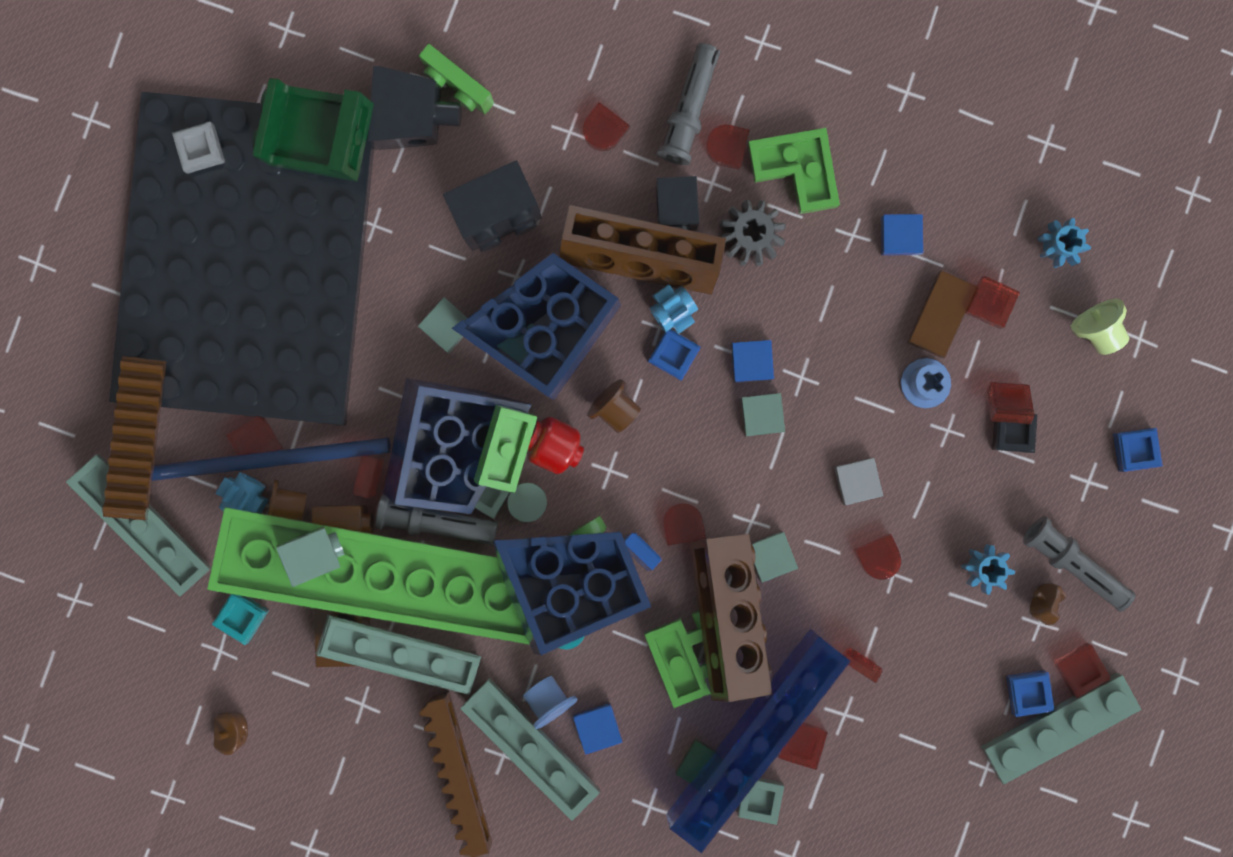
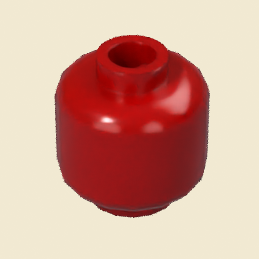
(555, 445)

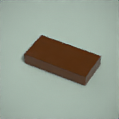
(941, 314)

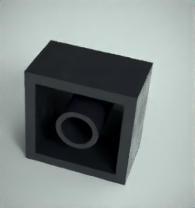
(493, 207)

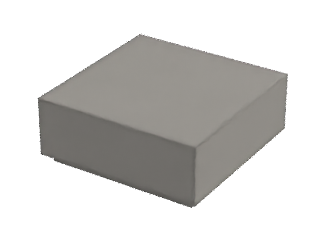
(198, 147)
(858, 481)

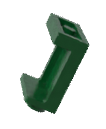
(312, 130)

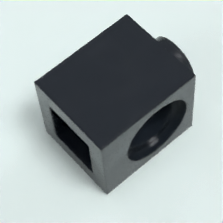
(678, 202)

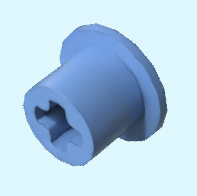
(925, 383)
(547, 701)

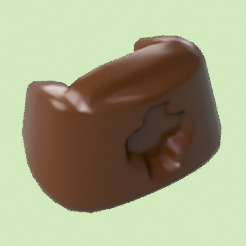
(1046, 603)
(229, 732)

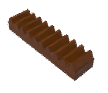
(134, 438)
(459, 776)

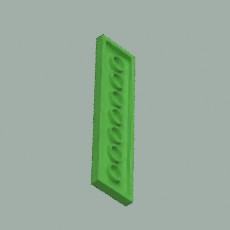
(376, 577)

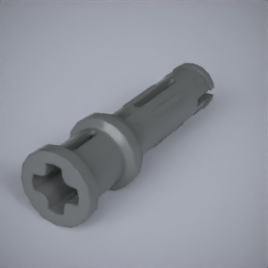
(685, 121)
(435, 522)
(1065, 553)

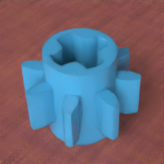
(1072, 236)
(673, 308)
(242, 493)
(989, 579)

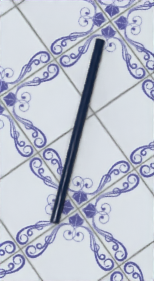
(271, 459)

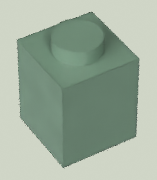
(310, 555)

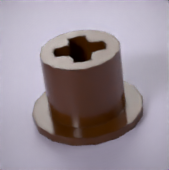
(615, 407)
(286, 503)

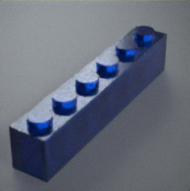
(756, 741)

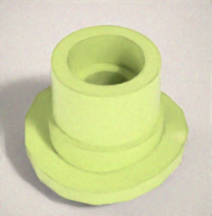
(1103, 326)

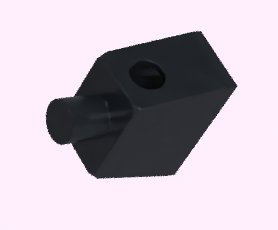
(407, 110)

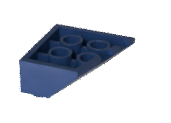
(567, 320)
(440, 445)
(569, 585)

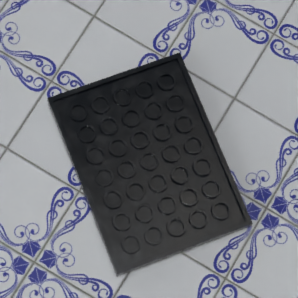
(240, 271)

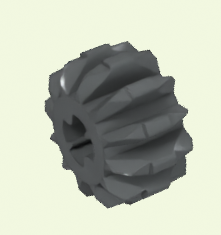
(759, 222)

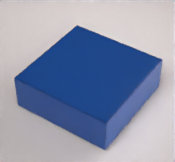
(902, 234)
(674, 354)
(752, 361)
(1137, 449)
(642, 552)
(1030, 693)
(597, 728)

